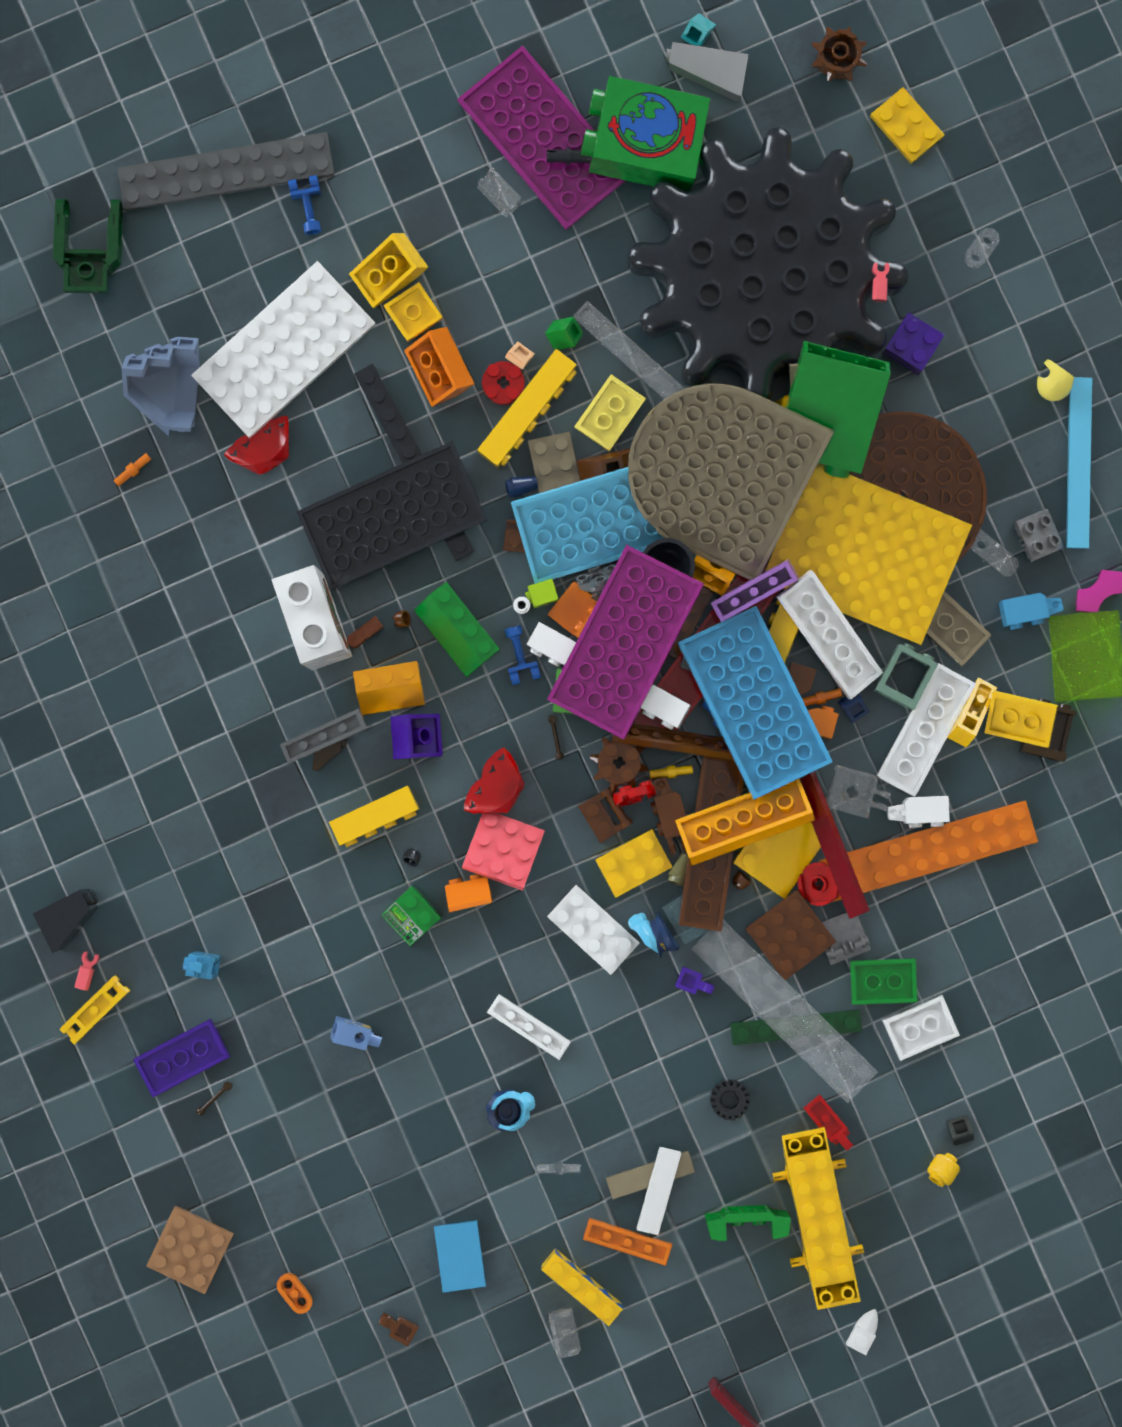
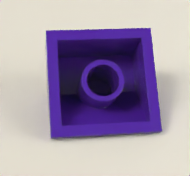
(416, 736)

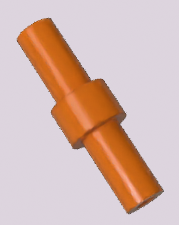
(132, 469)
(821, 697)

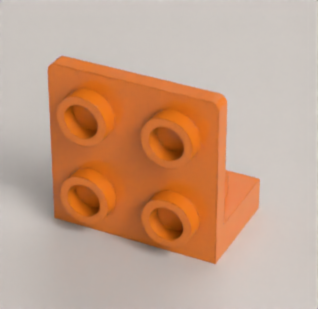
(573, 609)

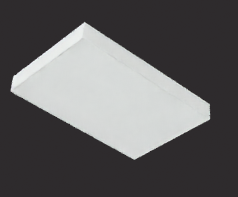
(920, 1027)

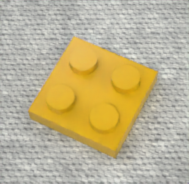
(413, 312)

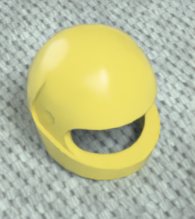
(1057, 384)

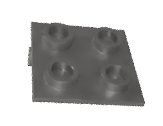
(1038, 535)
(848, 936)

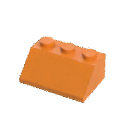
(439, 366)

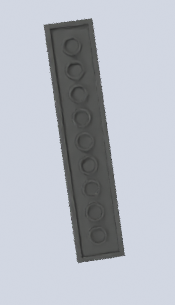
(225, 171)

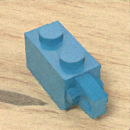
(1028, 608)
(202, 965)

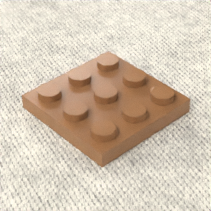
(190, 1249)

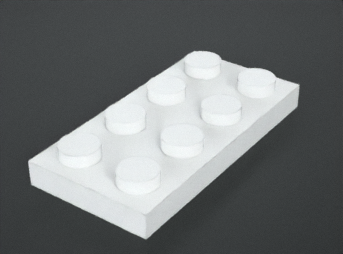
(593, 929)

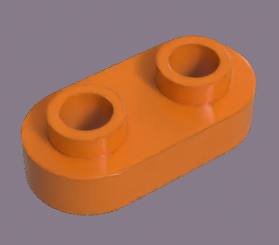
(293, 1293)

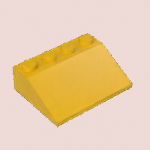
(780, 858)

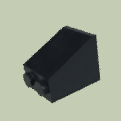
(66, 917)

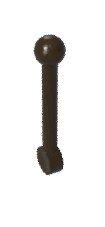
(552, 720)
(226, 1086)

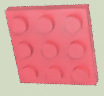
(503, 849)

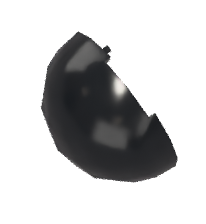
(672, 553)

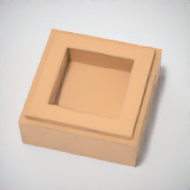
(520, 355)

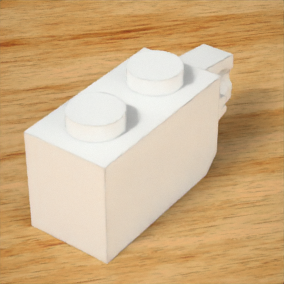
(921, 810)

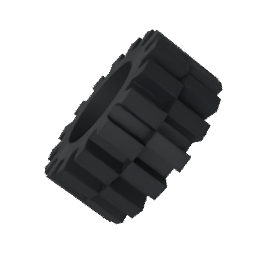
(743, 1099)

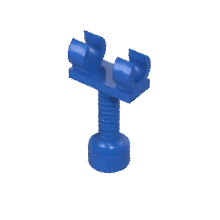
(311, 226)
(514, 634)

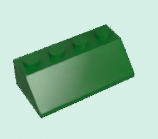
(456, 629)

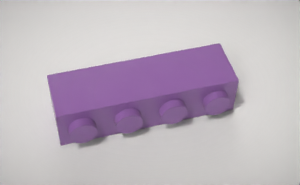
(755, 590)

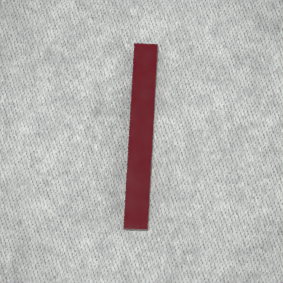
(834, 848)

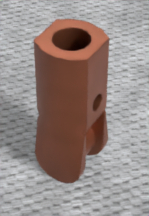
(365, 632)

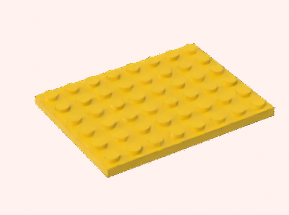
(872, 551)

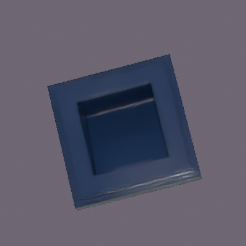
(853, 708)

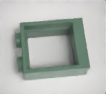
(896, 696)

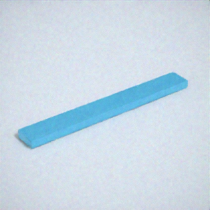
(1079, 464)

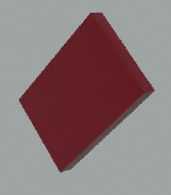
(731, 1404)

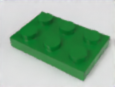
(883, 981)

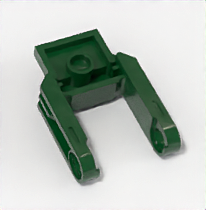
(87, 268)

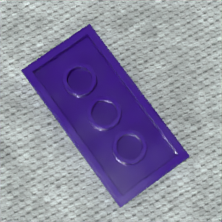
(181, 1058)

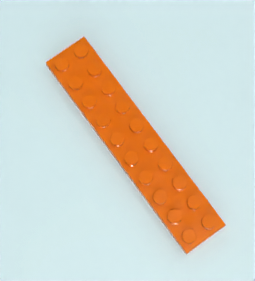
(942, 846)

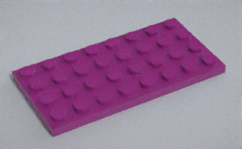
(525, 117)
(625, 642)

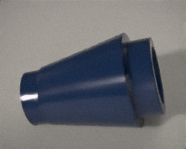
(520, 485)

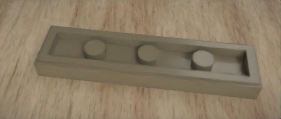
(639, 1177)

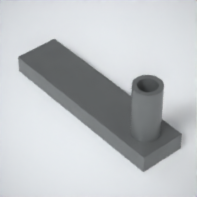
(323, 736)

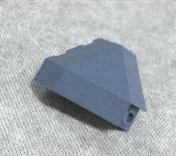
(162, 383)

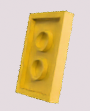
(907, 125)
(1021, 719)
(633, 863)

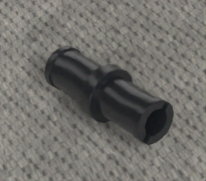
(566, 156)

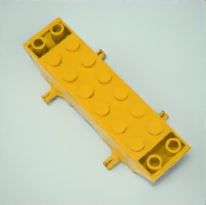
(820, 1218)

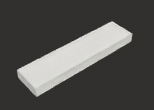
(529, 1026)
(658, 1190)

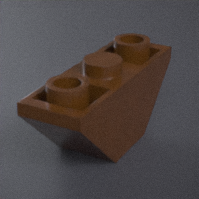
(602, 464)

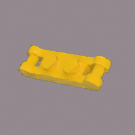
(94, 1010)

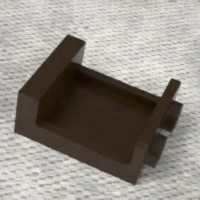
(1059, 736)

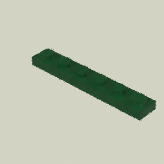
(758, 1031)

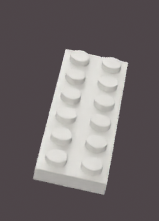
(829, 634)
(926, 730)

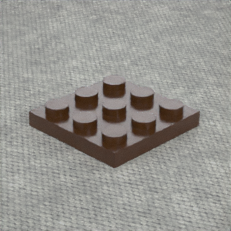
(790, 935)

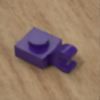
(691, 981)

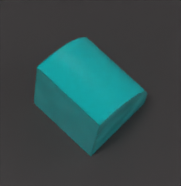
(698, 30)

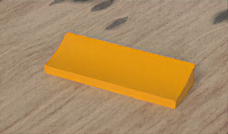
(743, 821)

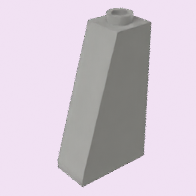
(712, 68)

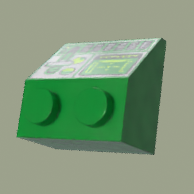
(411, 915)

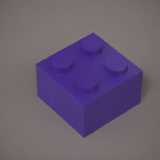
(913, 344)

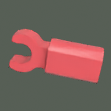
(880, 283)
(86, 972)

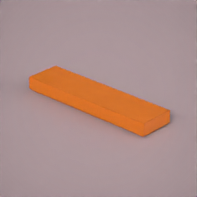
(627, 1241)

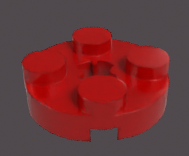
(494, 391)
(629, 795)
(807, 885)

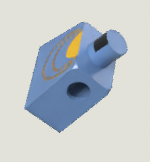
(345, 1031)

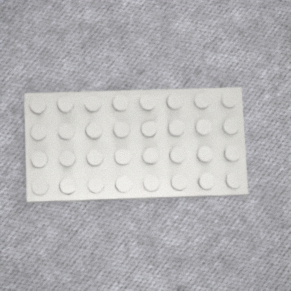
(283, 349)

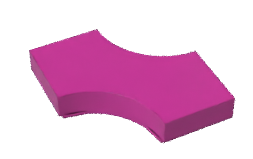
(1091, 598)

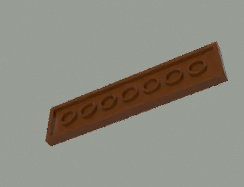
(708, 881)

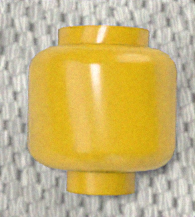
(943, 1169)

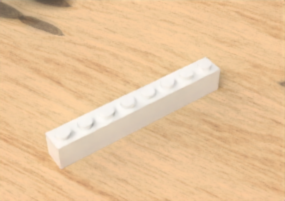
(657, 703)

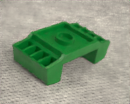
(758, 1214)

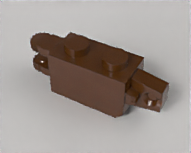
(669, 808)

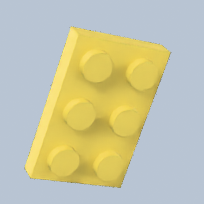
(610, 413)

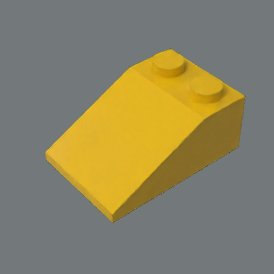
(388, 269)

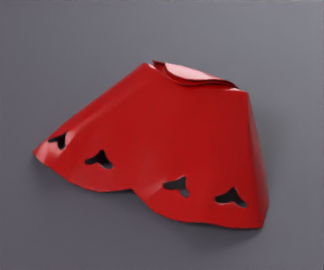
(264, 449)
(498, 788)

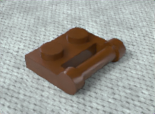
(599, 818)

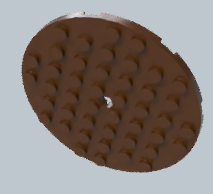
(929, 466)

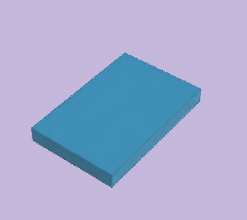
(459, 1256)

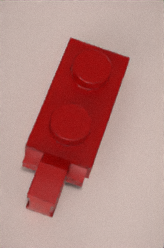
(825, 1117)

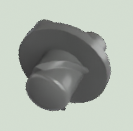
(595, 579)

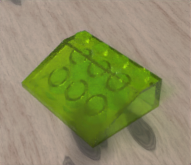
(1086, 655)

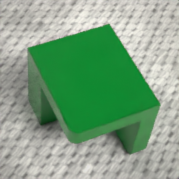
(564, 333)

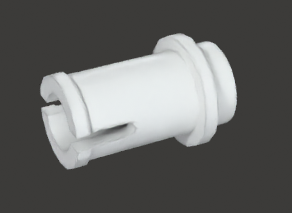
(519, 600)

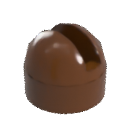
(402, 619)
(741, 881)

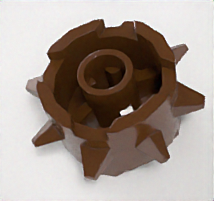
(839, 42)
(626, 773)

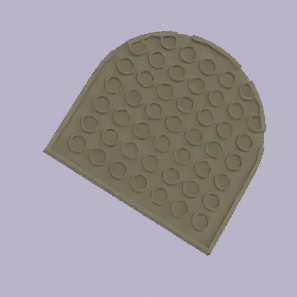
(723, 472)

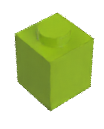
(542, 593)

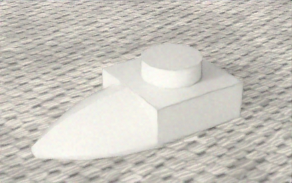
(864, 1332)

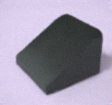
(960, 1130)

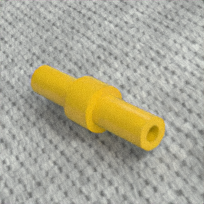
(671, 772)

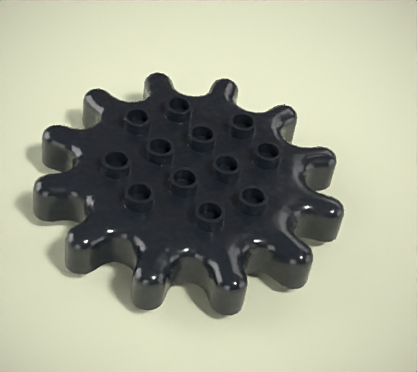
(764, 263)

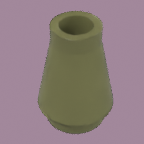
(678, 871)

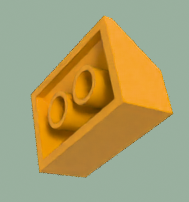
(389, 688)

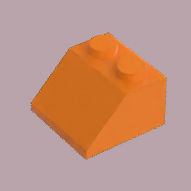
(468, 893)

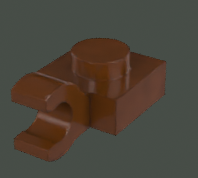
(401, 1330)

